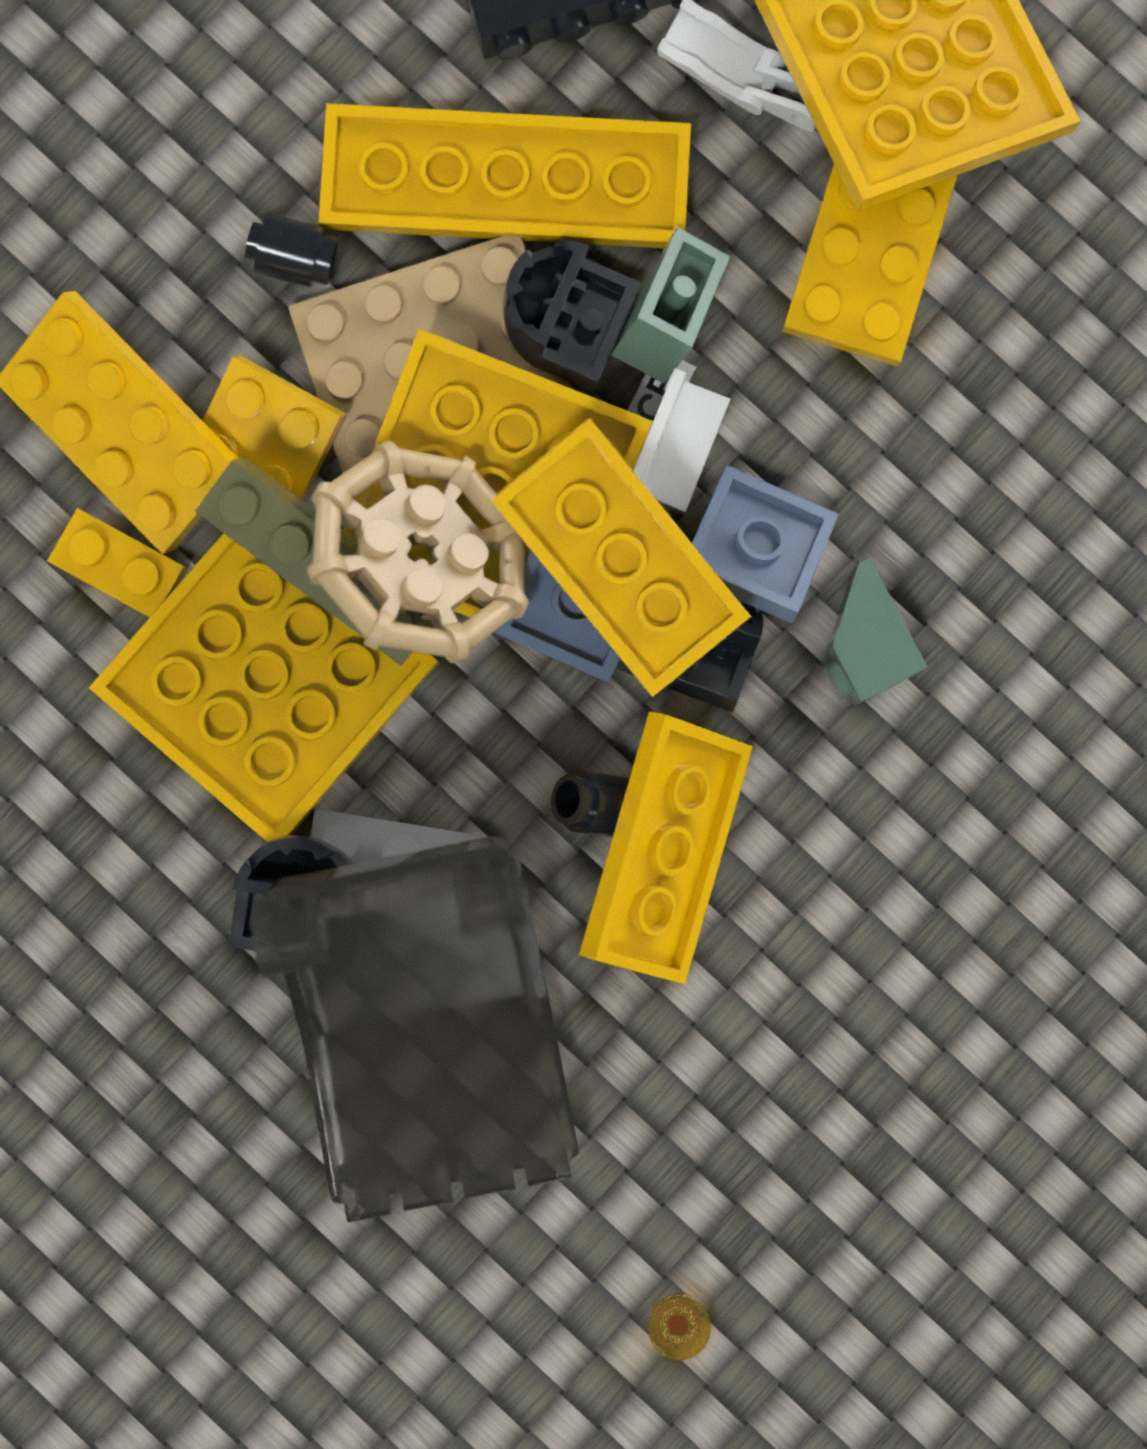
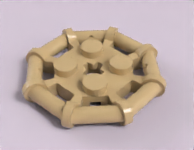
(404, 585)

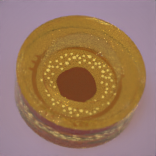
(679, 1326)

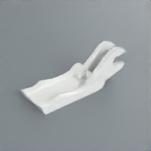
(732, 64)

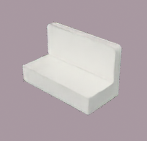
(680, 441)

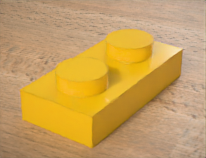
(116, 563)

